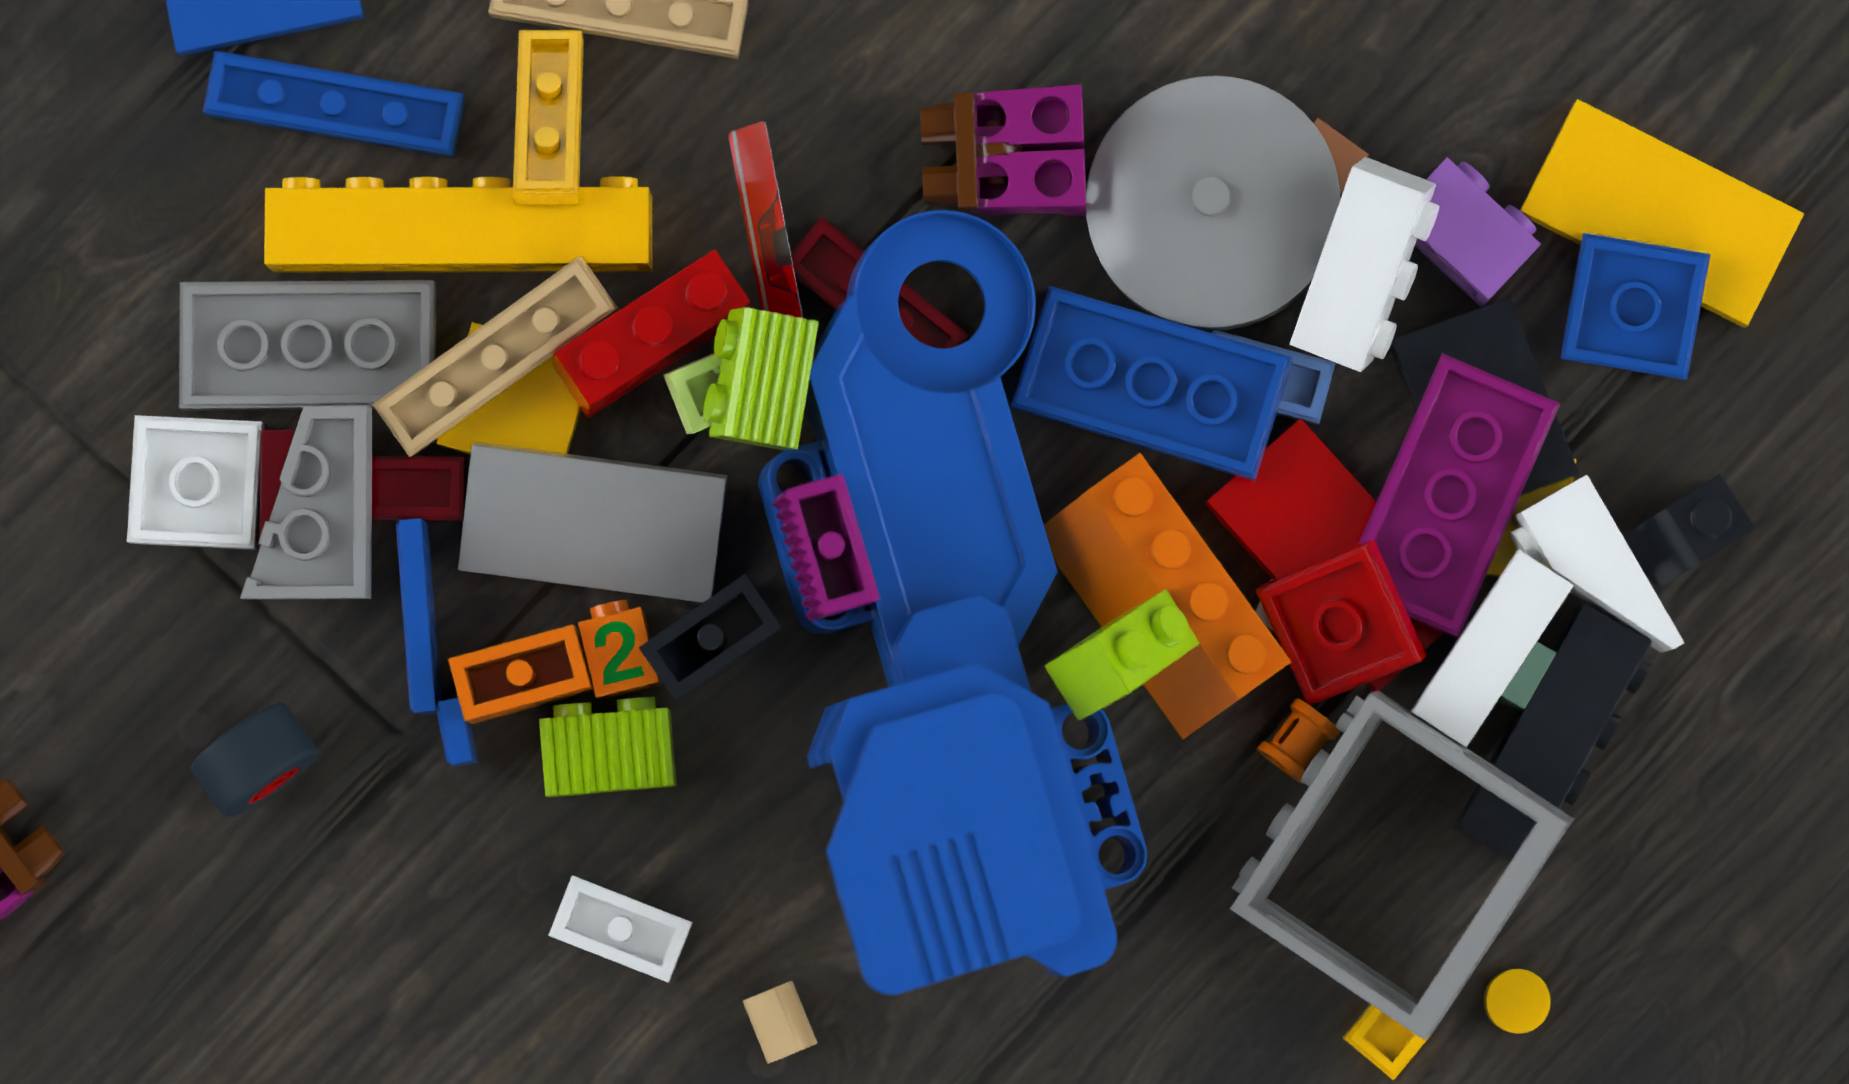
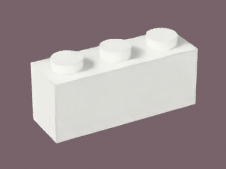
(1365, 265)

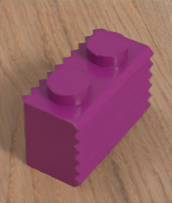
(826, 547)

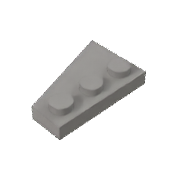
(322, 514)

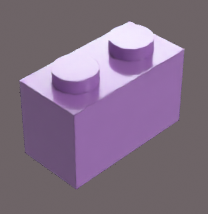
(1473, 235)

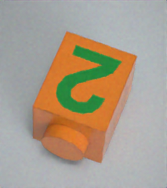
(613, 650)

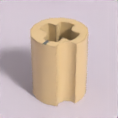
(779, 1022)

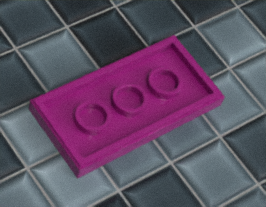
(1456, 489)

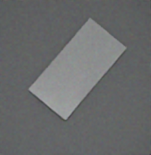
(301, 342)
(592, 522)

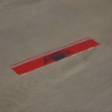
(764, 220)

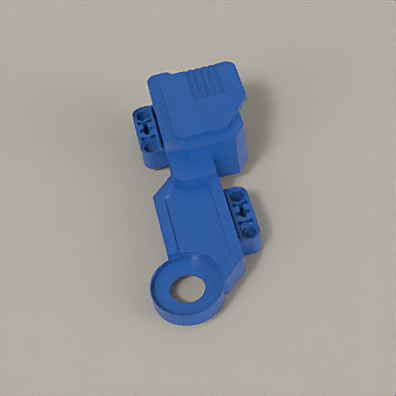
(955, 780)

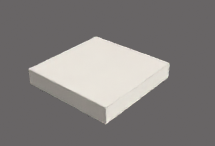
(195, 482)

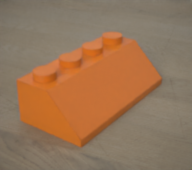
(1134, 541)

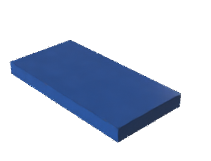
(1152, 383)

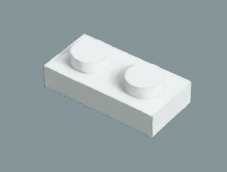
(620, 928)

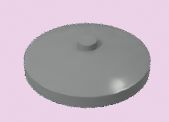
(1212, 202)

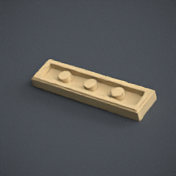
(688, 25)
(495, 356)

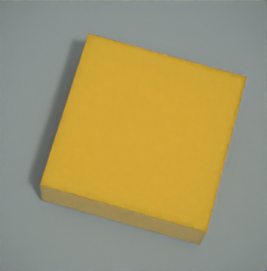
(1383, 1041)

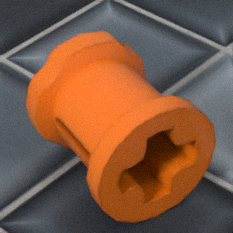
(1298, 740)

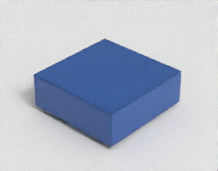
(456, 734)

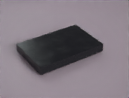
(1496, 344)

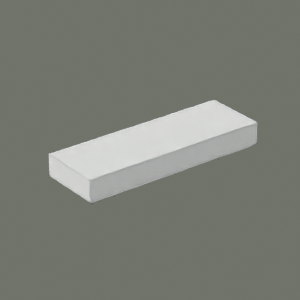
(1492, 648)

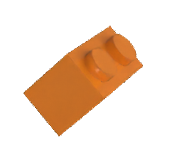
(521, 674)

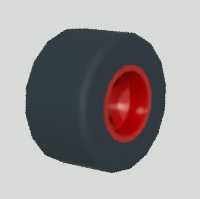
(254, 759)

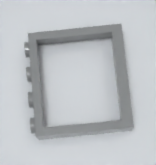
(1294, 824)

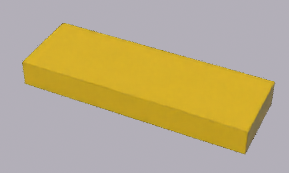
(548, 117)

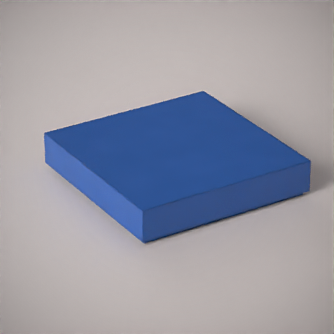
(1635, 305)

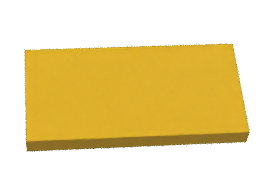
(1637, 188)

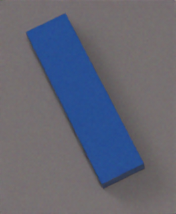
(334, 104)

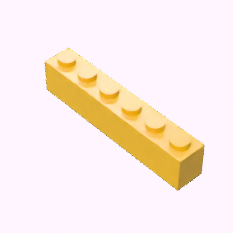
(453, 227)

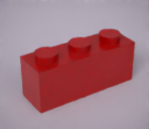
(649, 334)

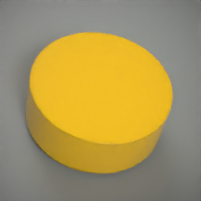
(1517, 1000)

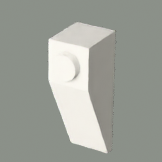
(1584, 546)

